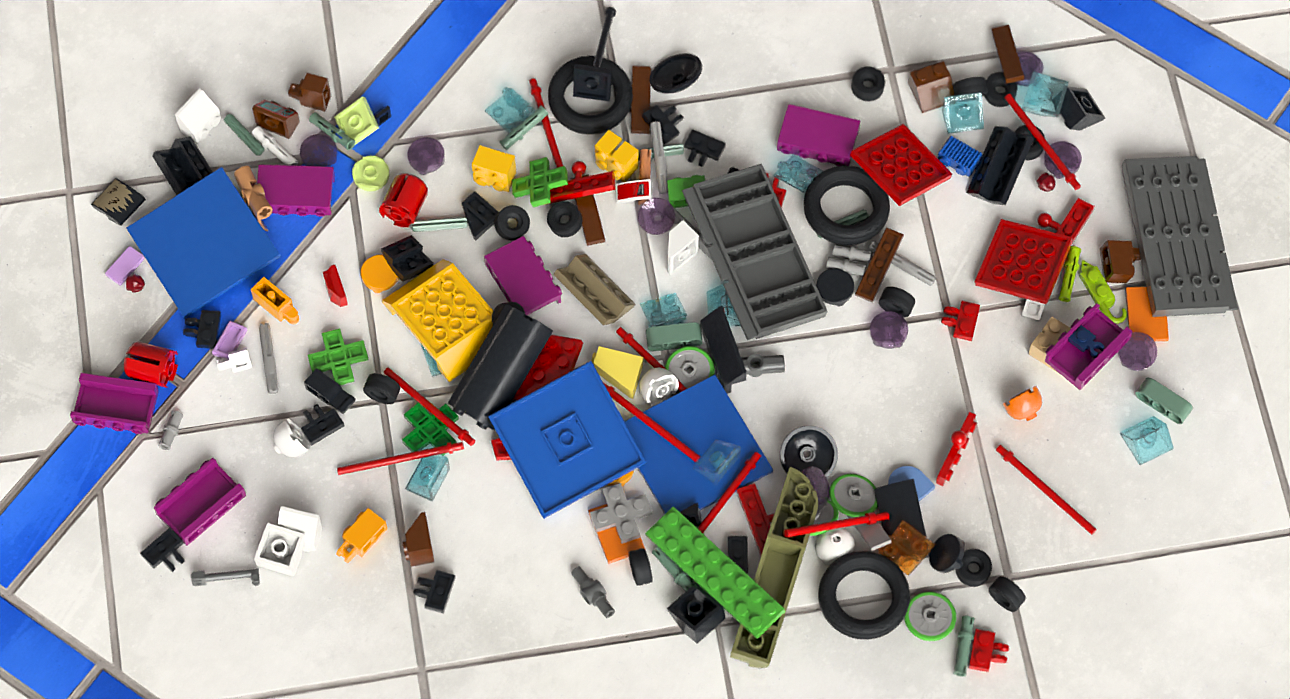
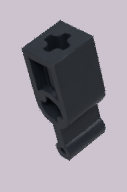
(328, 391)

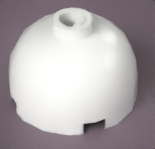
(658, 385)
(289, 440)
(834, 544)

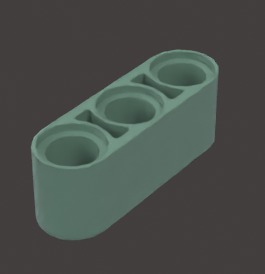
(673, 336)
(1164, 400)

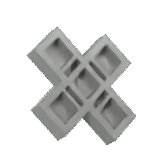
(621, 513)

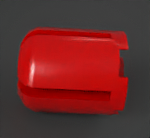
(404, 200)
(150, 363)

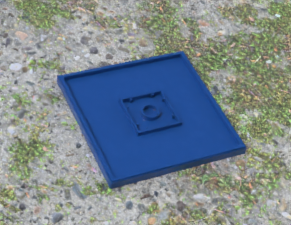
(203, 242)
(697, 420)
(567, 439)

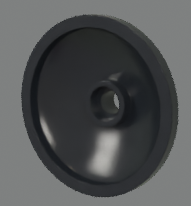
(676, 73)
(818, 442)

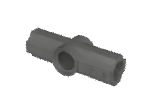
(767, 364)

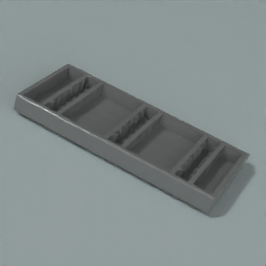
(1178, 236)
(755, 252)

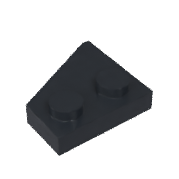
(479, 214)

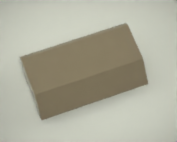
(594, 289)

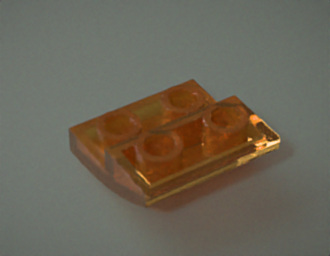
(907, 547)

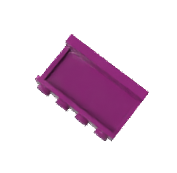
(818, 135)
(297, 189)
(522, 276)
(1080, 366)
(115, 403)
(199, 501)

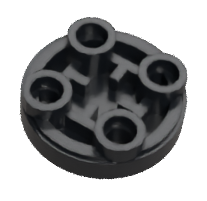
(835, 286)
(947, 553)

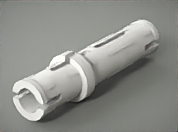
(269, 143)

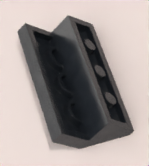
(182, 164)
(1000, 165)
(723, 349)

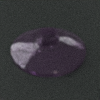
(655, 207)

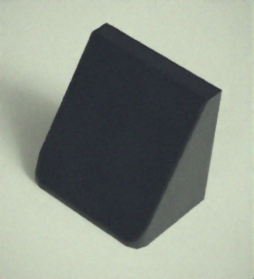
(382, 115)
(693, 514)

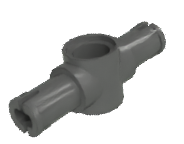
(593, 592)

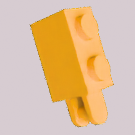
(274, 301)
(361, 534)

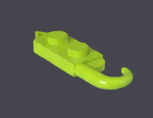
(1100, 290)

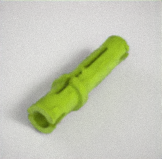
(1071, 267)

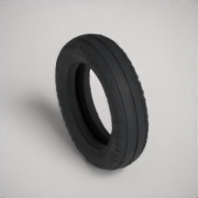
(589, 123)
(837, 232)
(873, 563)

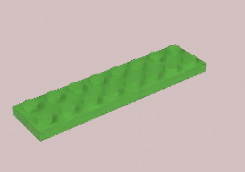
(715, 572)

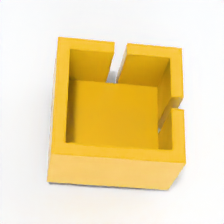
(620, 161)
(493, 168)

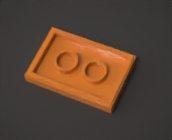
(1140, 315)
(611, 543)

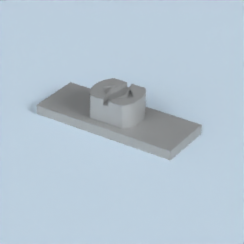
(873, 535)

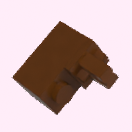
(312, 92)
(1118, 260)

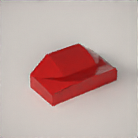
(334, 286)

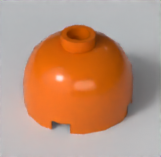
(1024, 404)

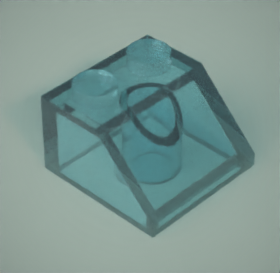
(1045, 95)

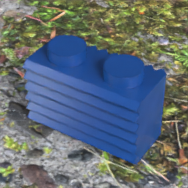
(959, 156)

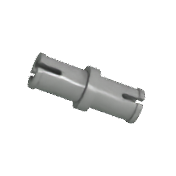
(852, 253)
(850, 267)
(170, 430)

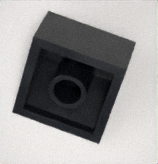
(1080, 109)
(697, 613)

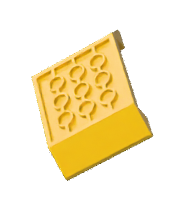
(444, 316)

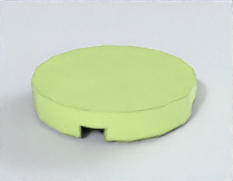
(370, 173)

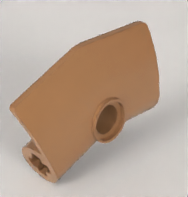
(253, 194)

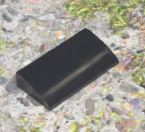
(901, 503)

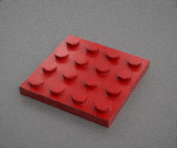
(901, 164)
(1023, 261)
(553, 362)

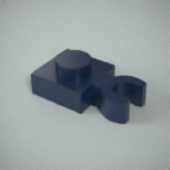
(1084, 339)

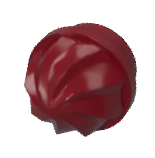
(1046, 182)
(134, 283)

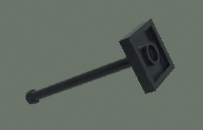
(594, 81)

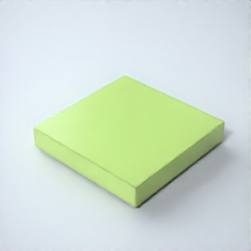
(357, 120)

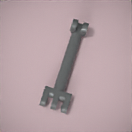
(199, 578)

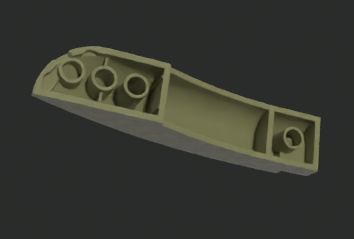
(779, 564)

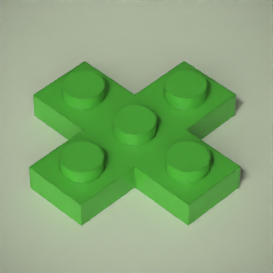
(539, 182)
(338, 356)

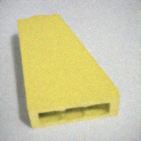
(619, 369)

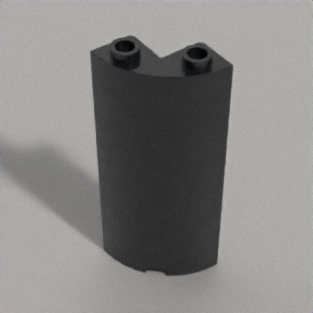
(500, 366)

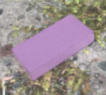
(124, 265)
(229, 340)

